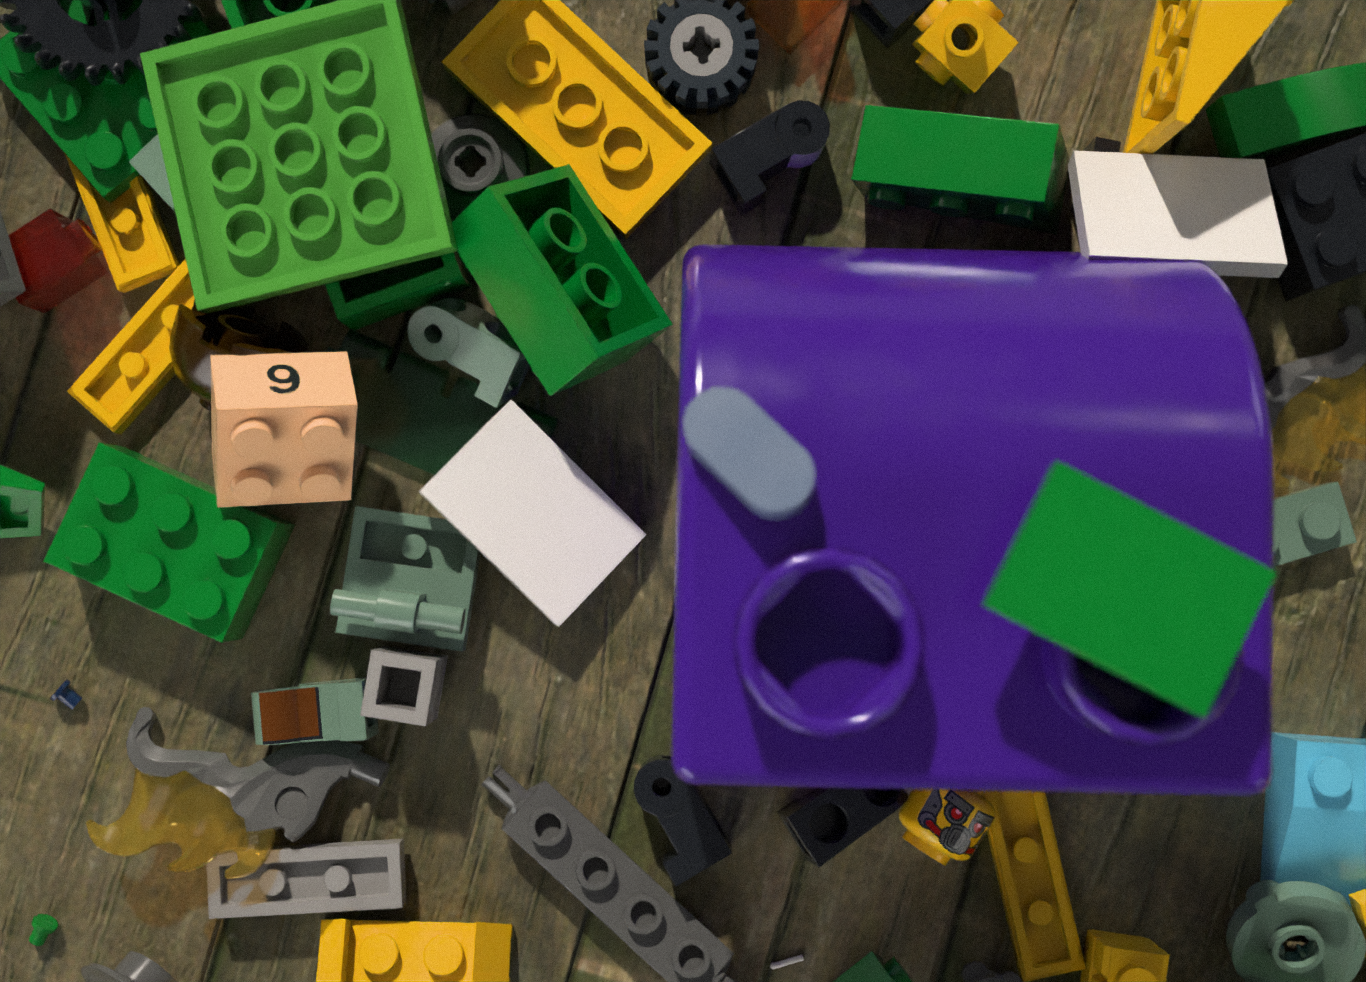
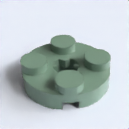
(1290, 909)

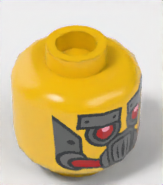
(946, 822)

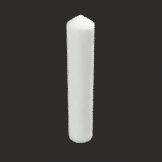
(785, 962)

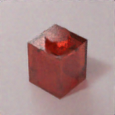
(55, 259)

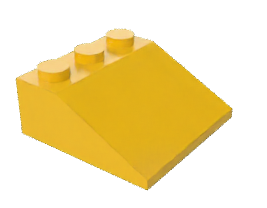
(1187, 59)

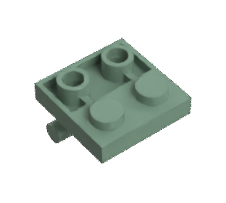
(407, 580)

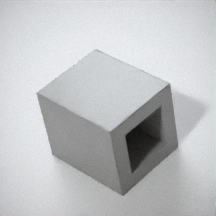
(404, 685)

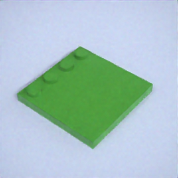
(298, 152)

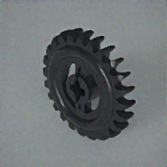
(109, 46)

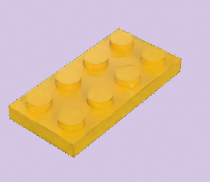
(578, 106)

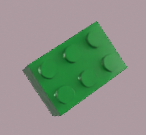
(557, 277)
(168, 544)

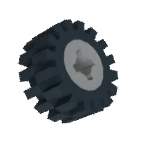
(701, 76)

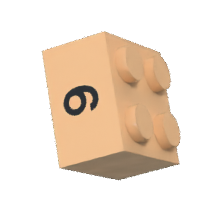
(282, 428)

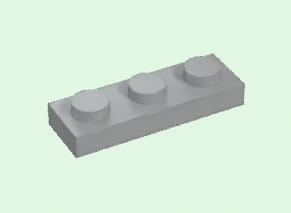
(312, 880)

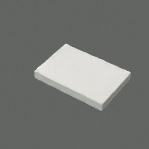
(1177, 211)
(533, 513)

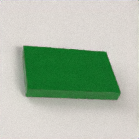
(1128, 589)

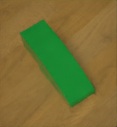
(1290, 113)

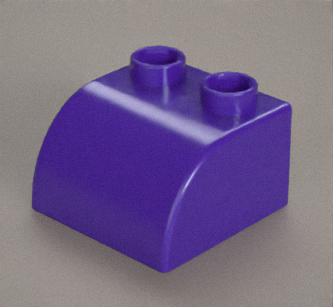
(930, 416)

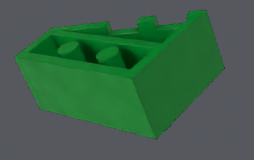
(963, 166)

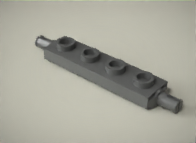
(610, 883)

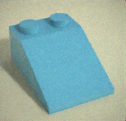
(1316, 812)

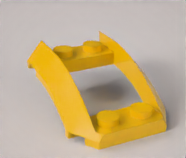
(413, 951)

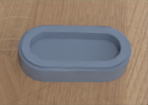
(749, 453)

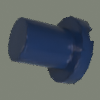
(66, 695)

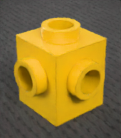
(985, 47)

